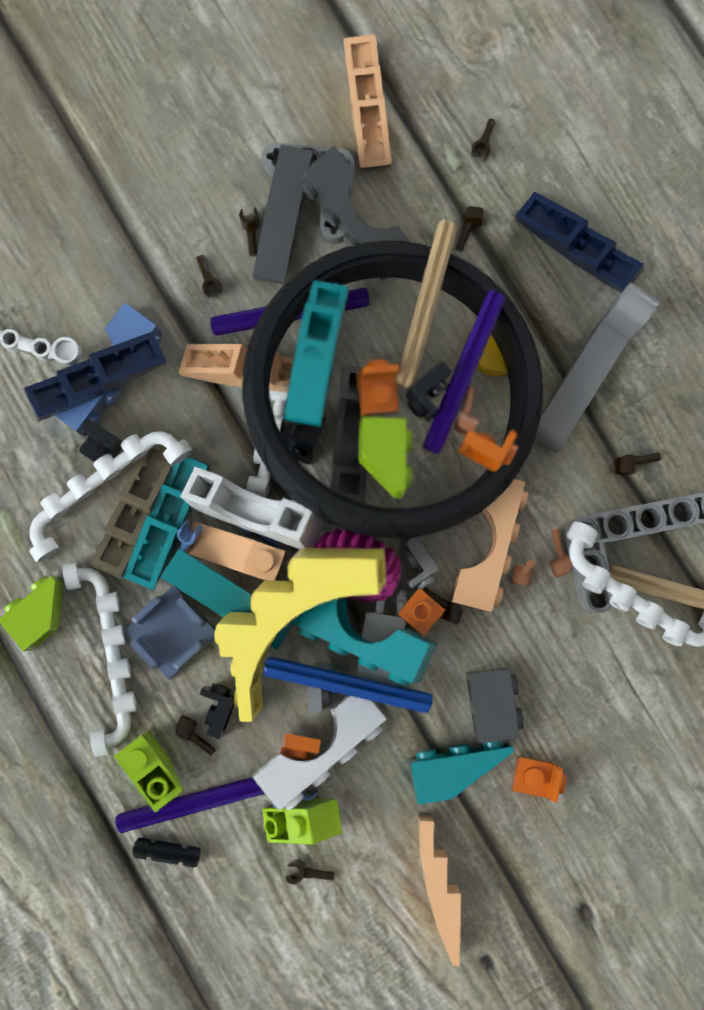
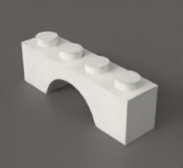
(274, 519)
(286, 778)

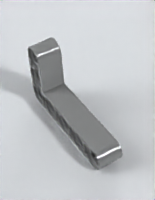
(617, 326)
(630, 527)

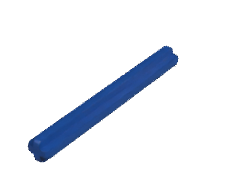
(348, 684)

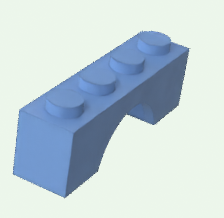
(123, 327)

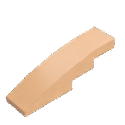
(367, 101)
(225, 365)
(443, 898)

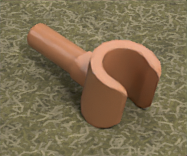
(465, 421)
(562, 564)
(523, 574)

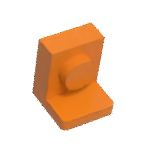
(378, 388)
(484, 451)
(421, 612)
(299, 747)
(538, 778)

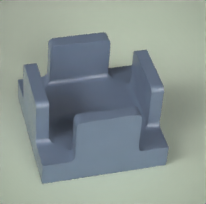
(170, 632)

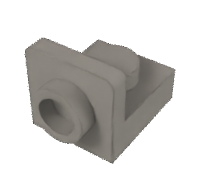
(419, 557)
(318, 696)

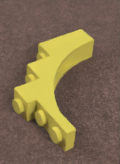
(315, 578)

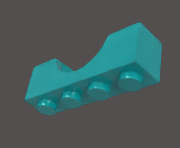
(401, 654)

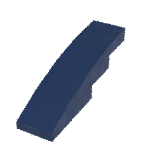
(578, 243)
(95, 377)

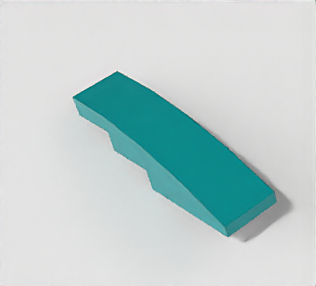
(159, 530)
(212, 589)

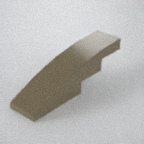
(130, 514)

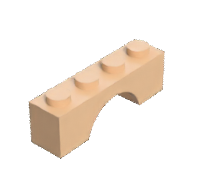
(479, 585)

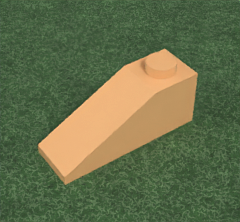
(238, 553)

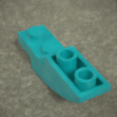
(315, 353)

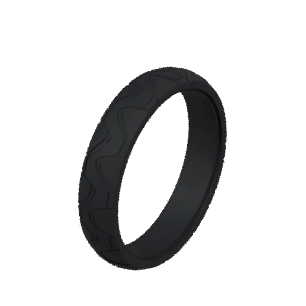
(402, 261)

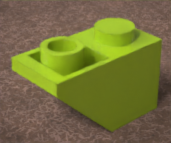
(383, 452)
(37, 615)
(150, 770)
(304, 823)

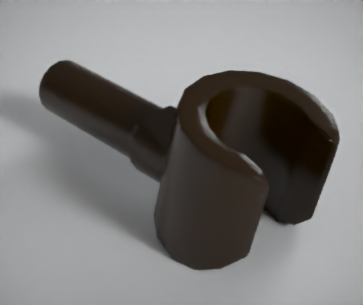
(484, 140)
(474, 217)
(250, 227)
(207, 276)
(626, 464)
(452, 611)
(185, 730)
(307, 873)

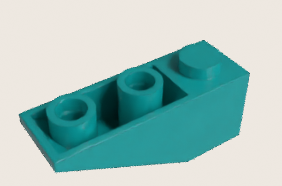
(449, 773)

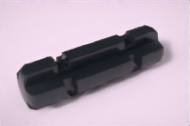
(166, 852)

